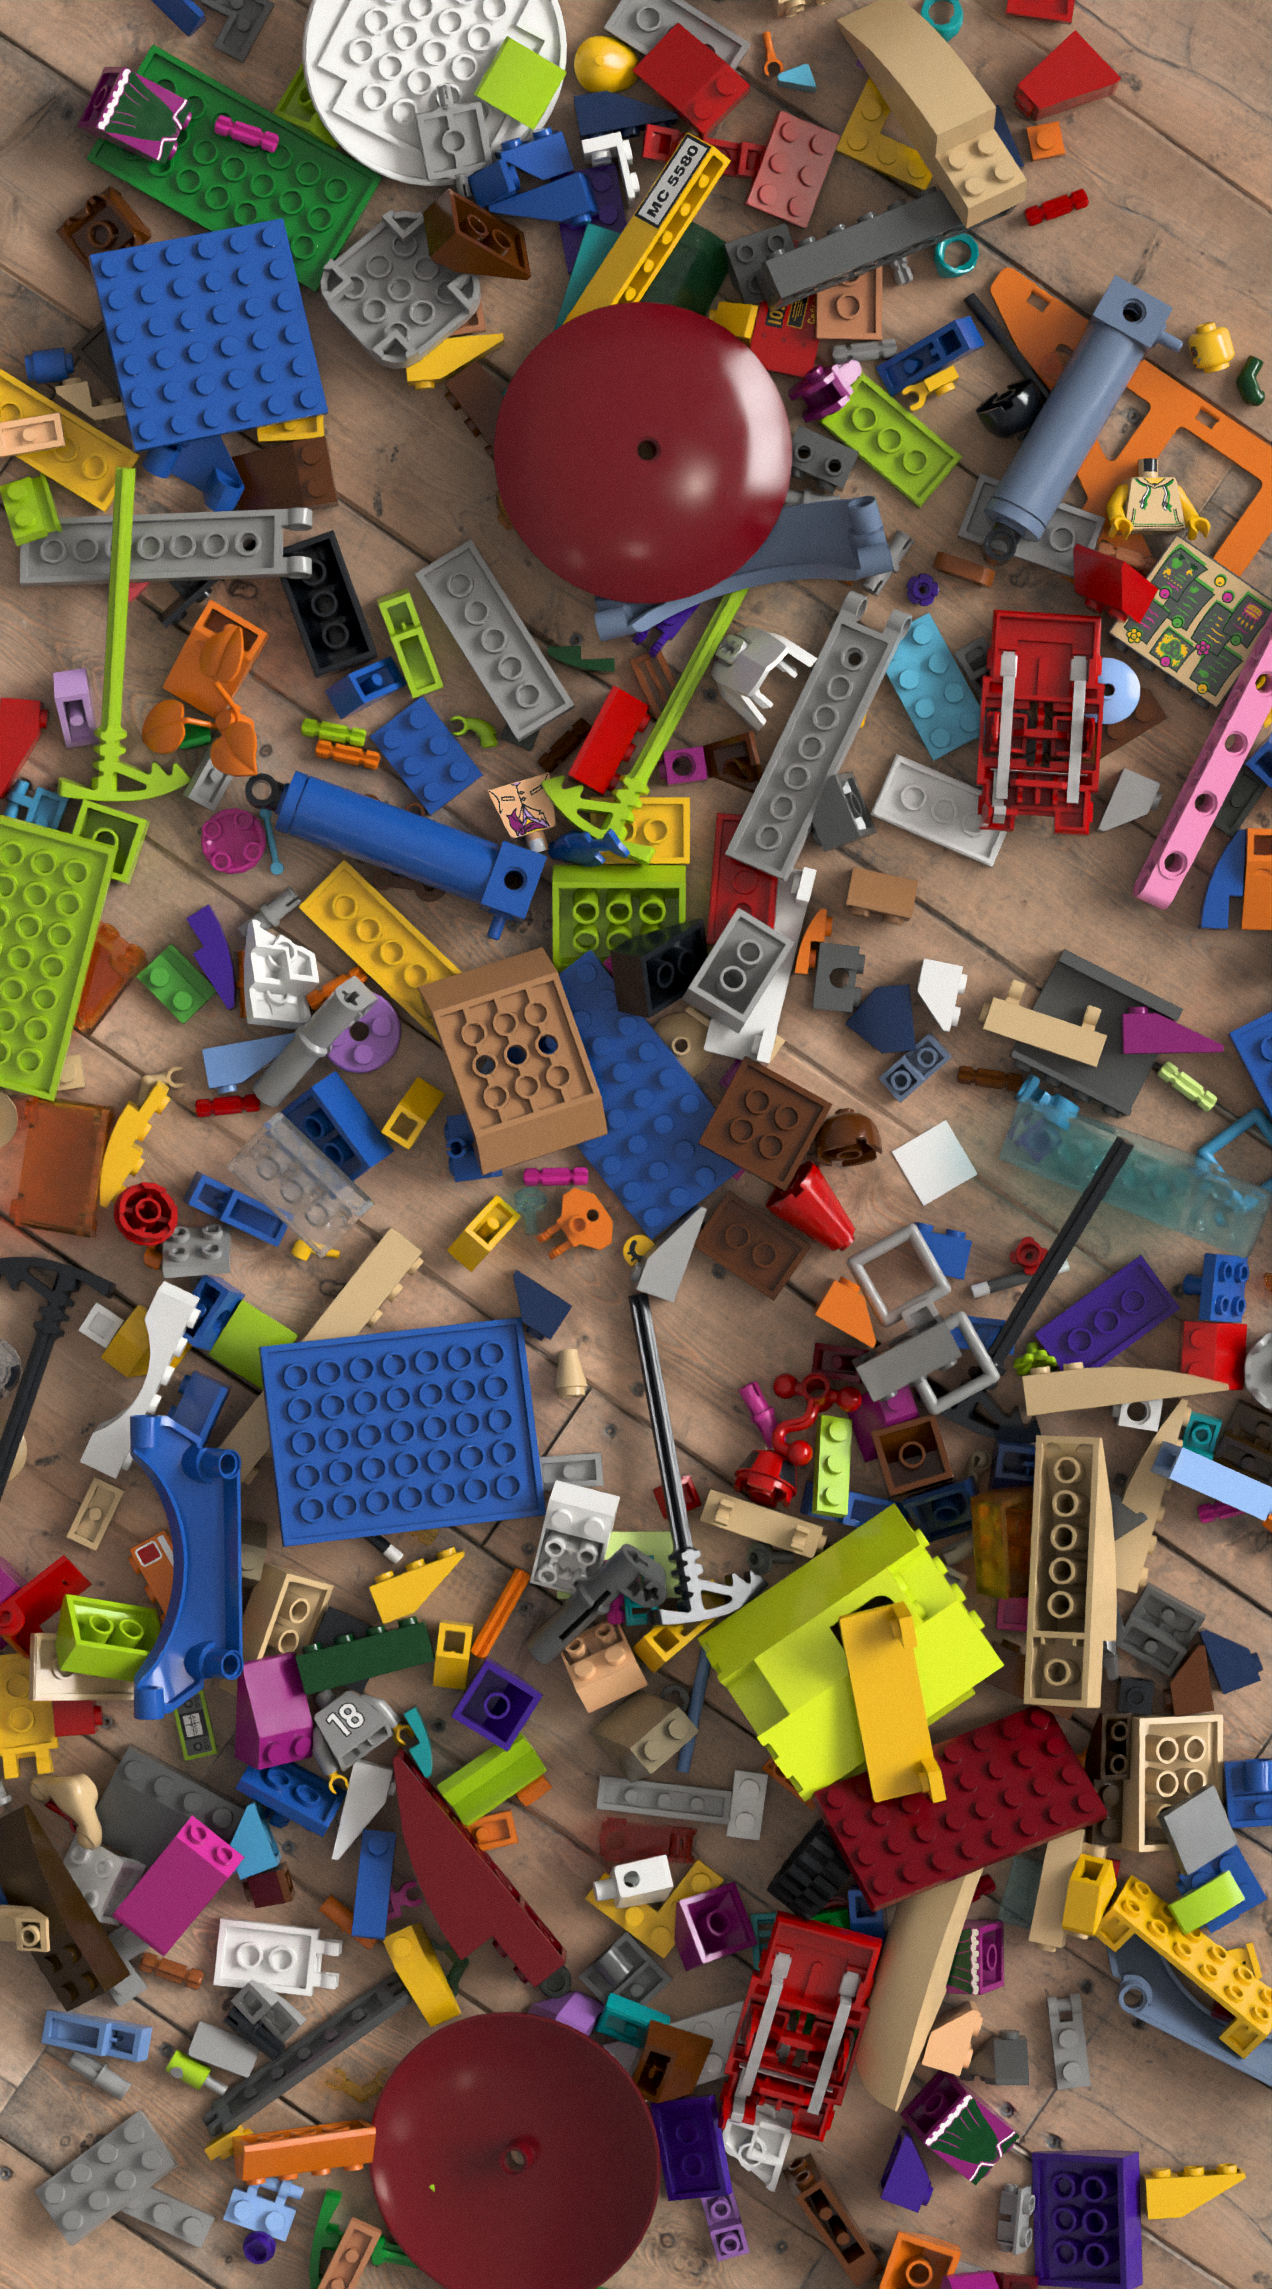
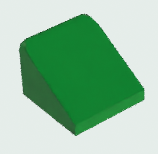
(195, 737)

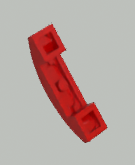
(662, 142)

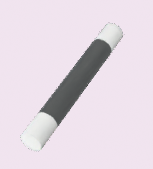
(1006, 1282)

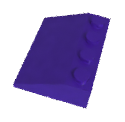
(1087, 2219)

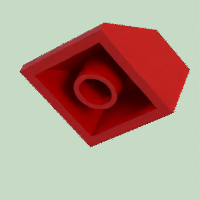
(1111, 585)
(1213, 1351)

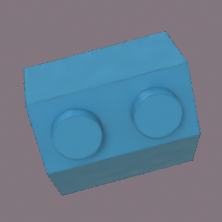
(255, 1842)

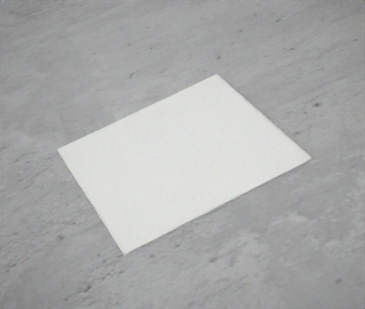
(934, 1162)

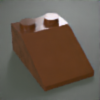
(474, 239)
(287, 476)

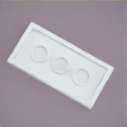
(936, 810)

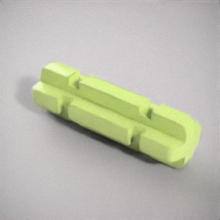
(1187, 1086)

